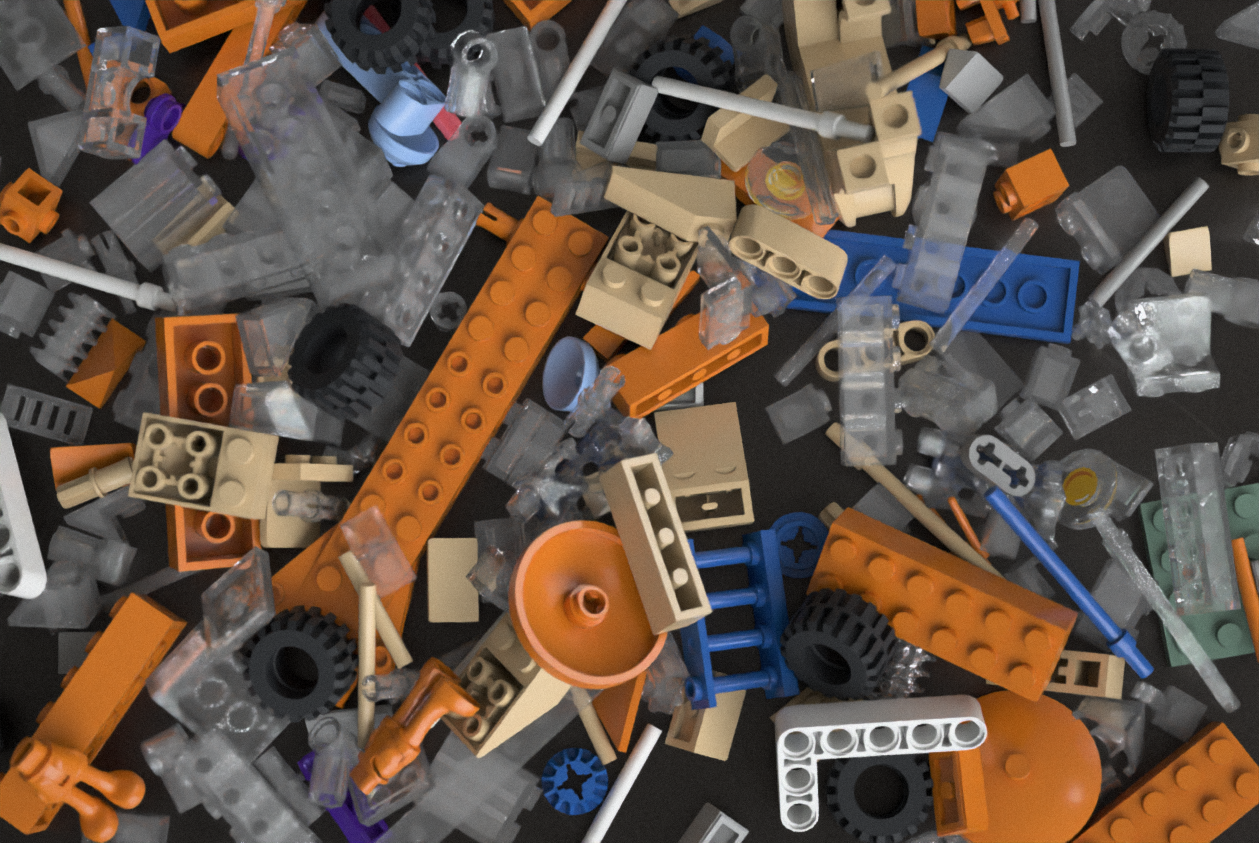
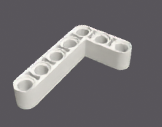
(22, 551)
(861, 740)

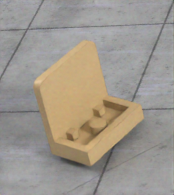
(298, 476)

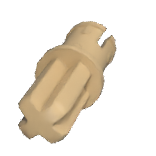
(95, 483)

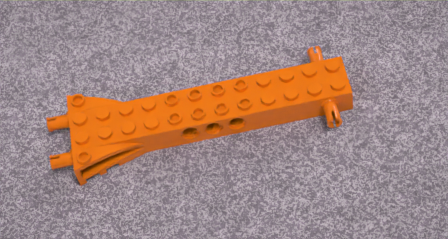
(455, 411)

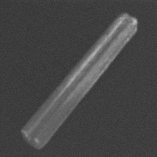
(809, 155)

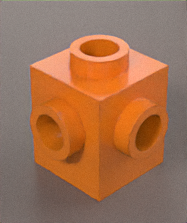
(29, 205)

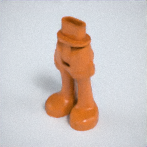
(399, 737)
(54, 770)

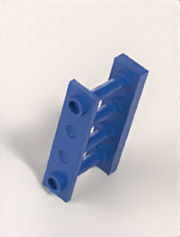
(770, 612)

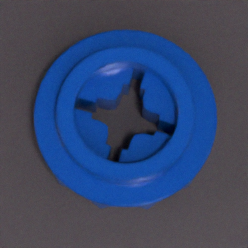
(813, 532)
(583, 763)

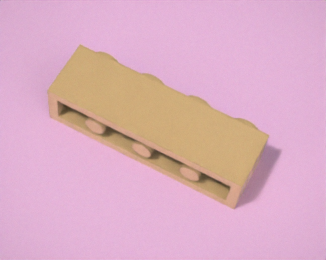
(655, 543)

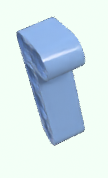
(406, 97)

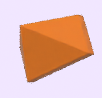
(106, 364)
(618, 709)

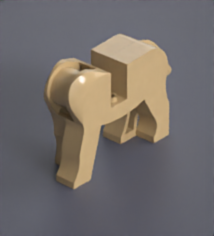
(862, 175)

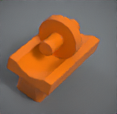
(991, 25)

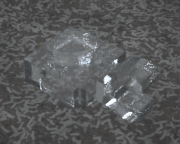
(1172, 711)

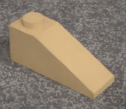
(675, 200)
(1087, 675)

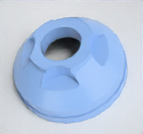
(403, 149)
(567, 372)

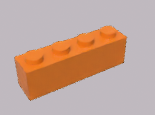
(678, 364)

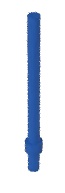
(1118, 639)

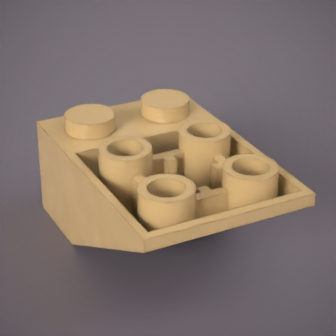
(637, 280)
(203, 466)
(707, 466)
(508, 689)

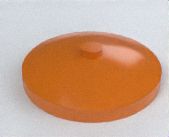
(581, 607)
(1036, 771)

